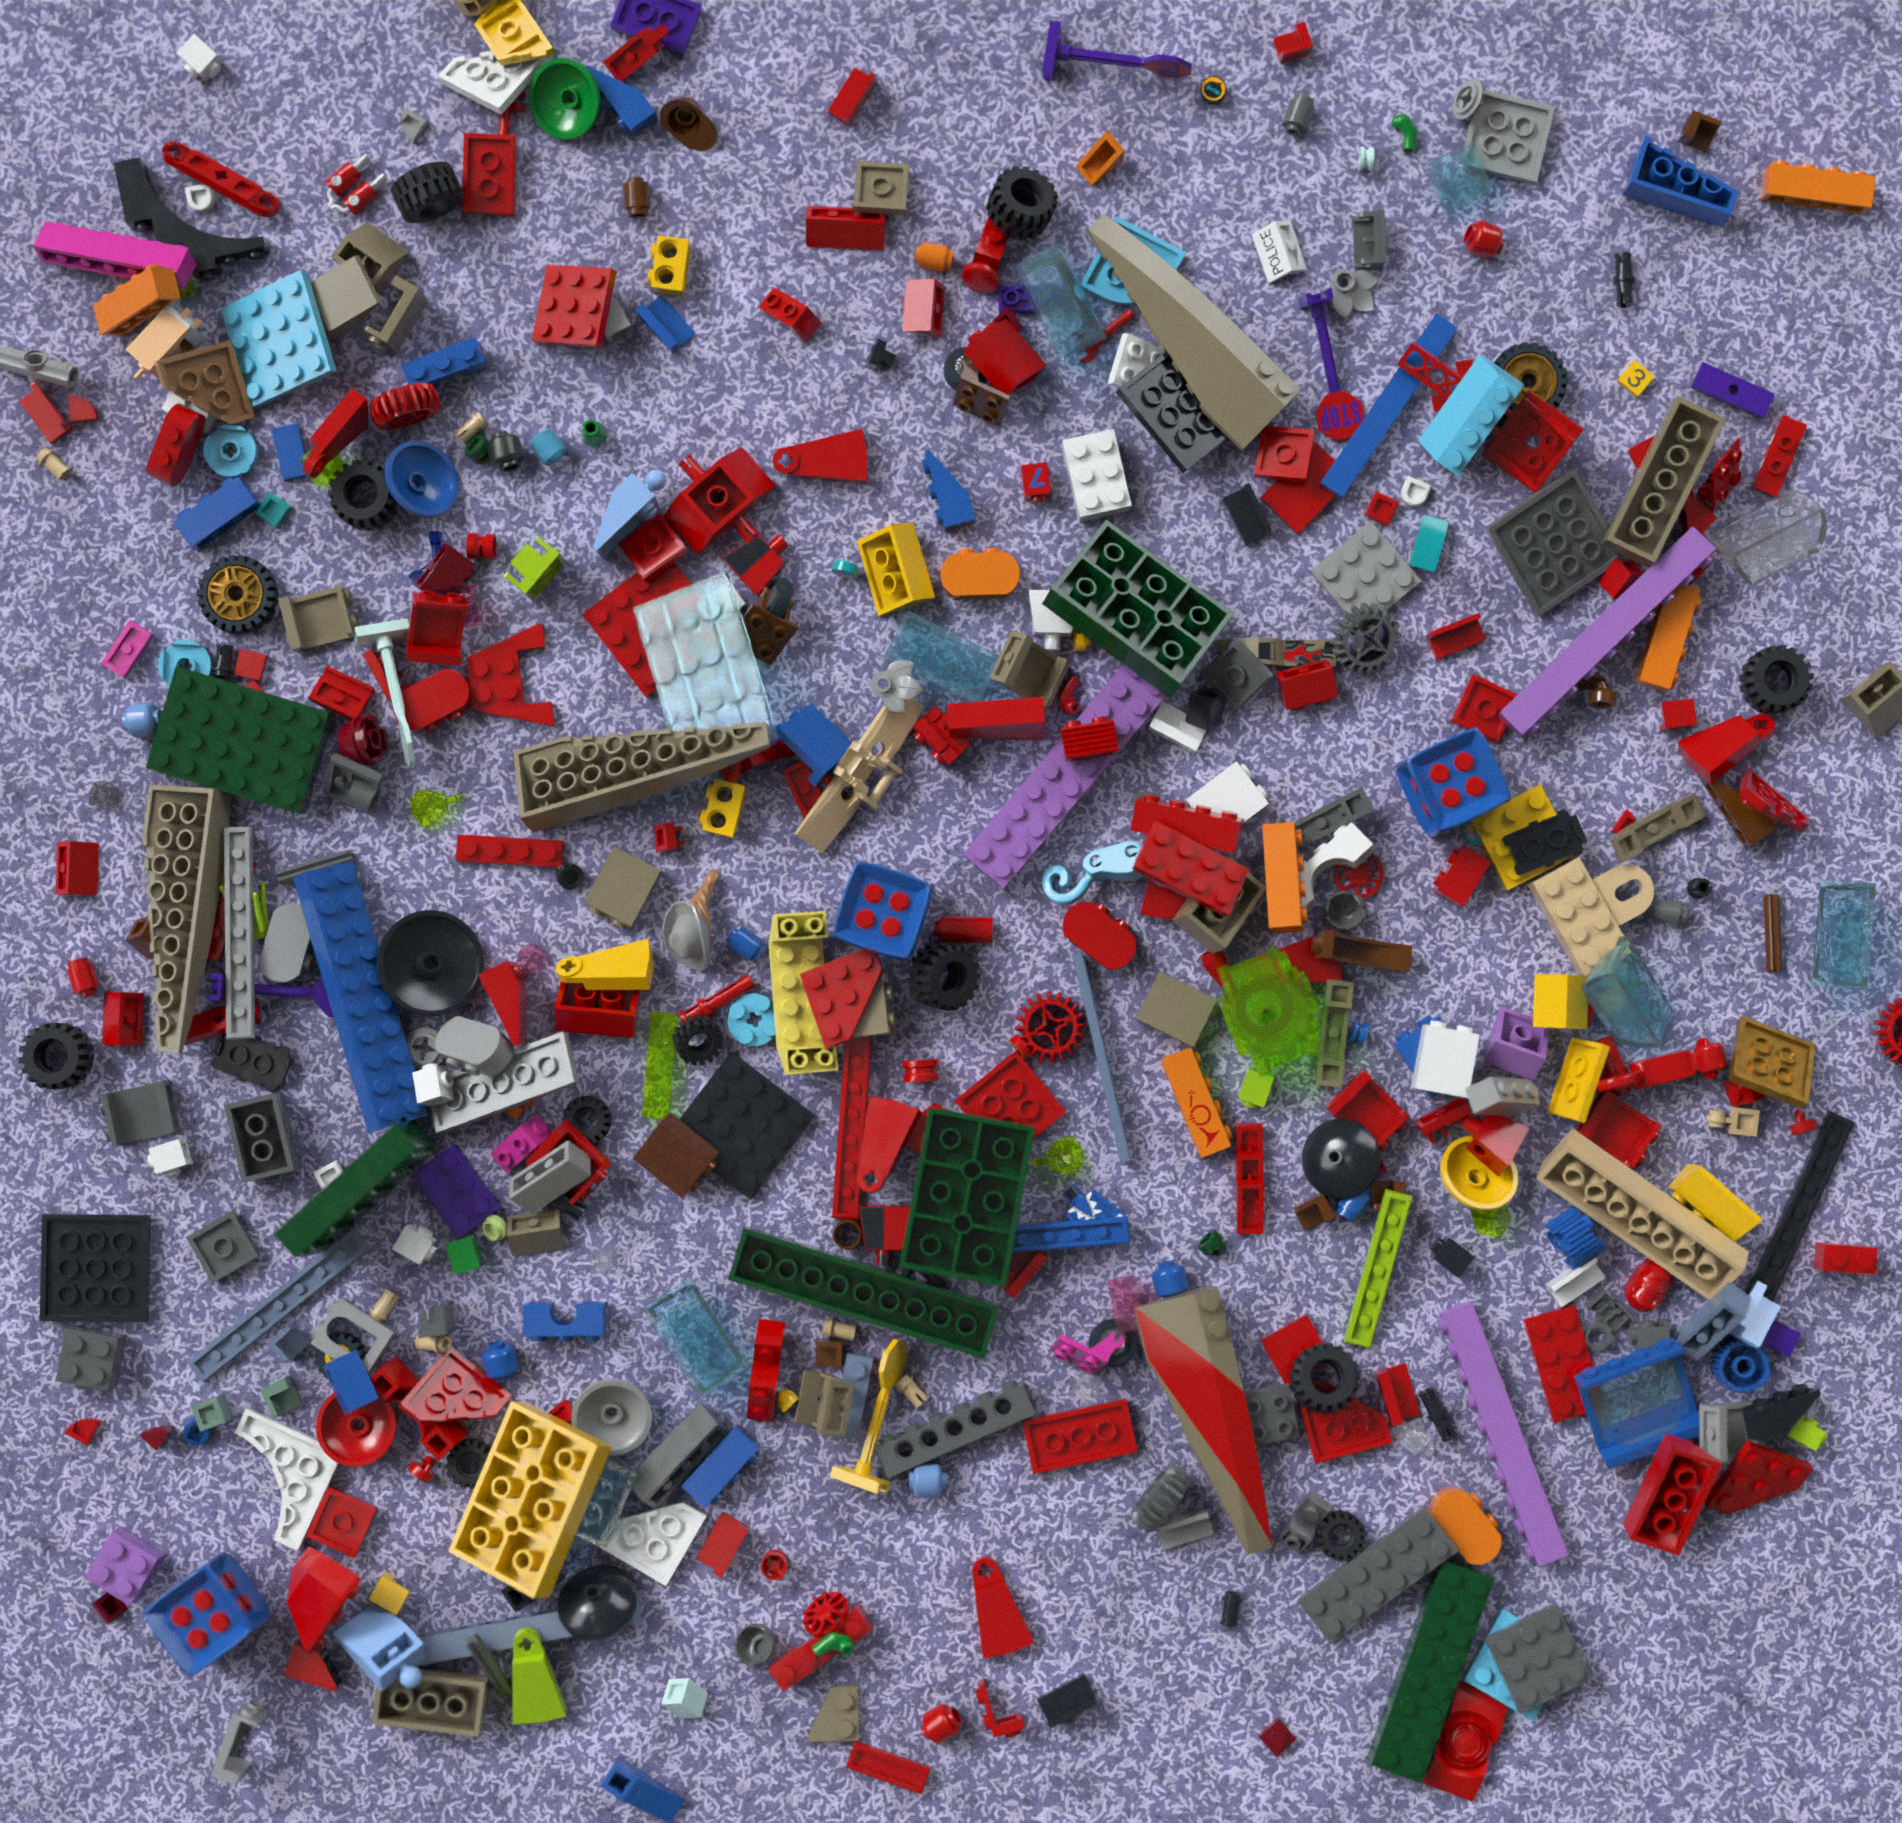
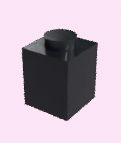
(1451, 1255)

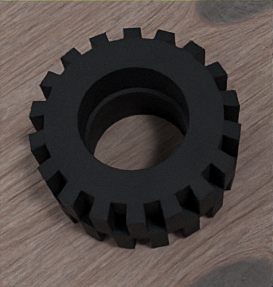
(1026, 187)
(427, 192)
(343, 487)
(1797, 674)
(926, 974)
(35, 1050)
(1344, 1367)

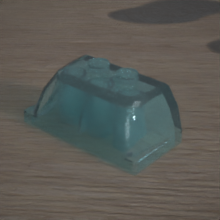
(1059, 302)
(1843, 934)
(1627, 997)
(695, 1338)

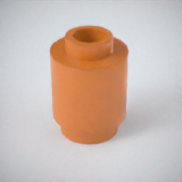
(934, 257)

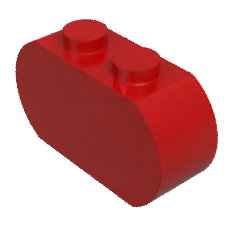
(175, 445)
(436, 700)
(1099, 934)

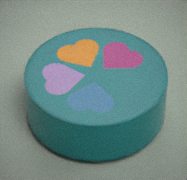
(845, 569)
(1469, 834)

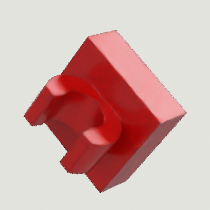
(665, 837)

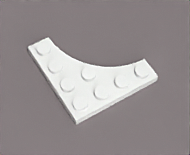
(299, 1468)

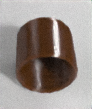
(843, 1246)

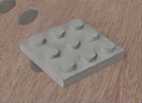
(1511, 135)
(1365, 571)

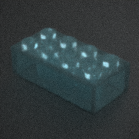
(942, 658)

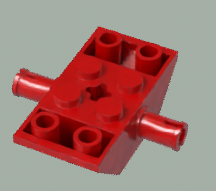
(695, 511)

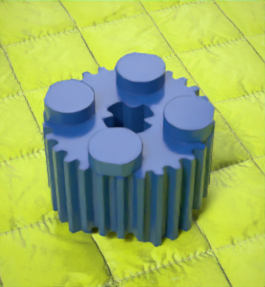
(1573, 1237)
(1725, 1365)

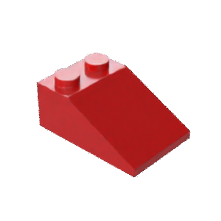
(509, 997)

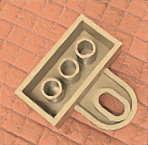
(1586, 910)

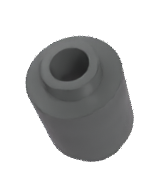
(1298, 115)

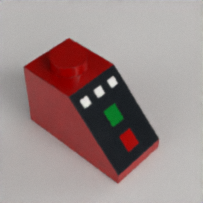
(312, 1668)

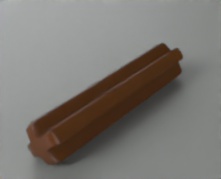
(1772, 932)

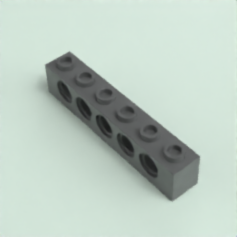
(896, 1463)

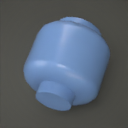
(141, 719)
(927, 1480)

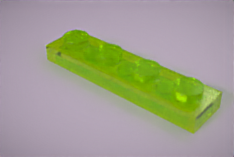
(659, 1065)

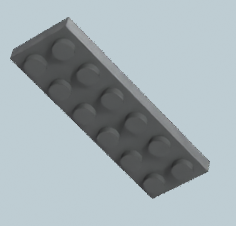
(1378, 1574)

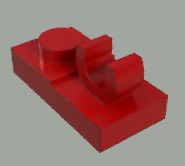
(376, 665)
(1452, 1112)

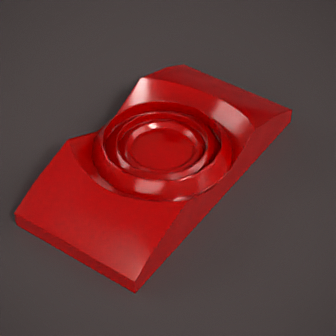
(1465, 1742)

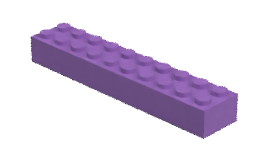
(1058, 784)

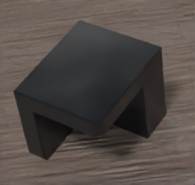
(1205, 708)

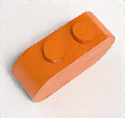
(980, 574)
(1467, 1524)

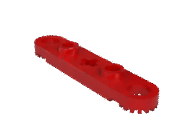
(233, 186)

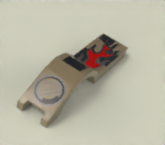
(1286, 652)

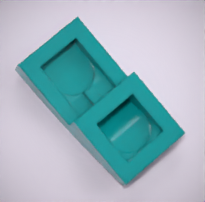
(1428, 543)

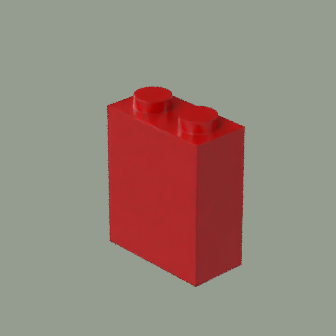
(1004, 357)

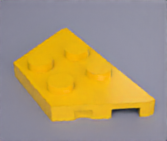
(512, 33)

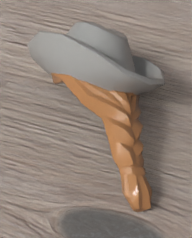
(688, 927)

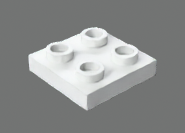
(1131, 358)

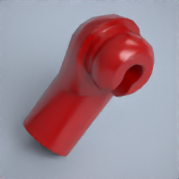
(1066, 696)

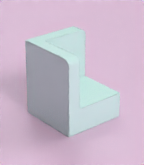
(684, 1698)

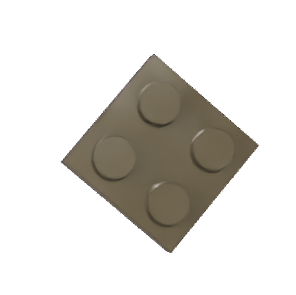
(881, 188)

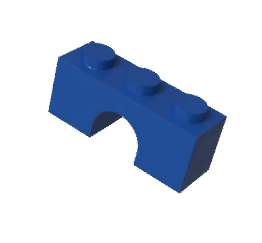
(459, 359)
(541, 1322)

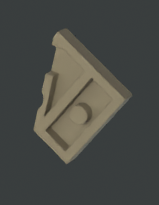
(838, 1716)

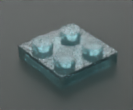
(1459, 177)

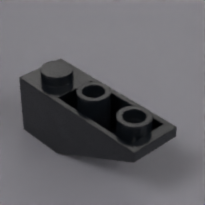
(1777, 1415)

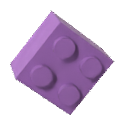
(125, 1565)

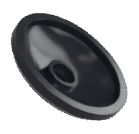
(1357, 1158)
(600, 1615)

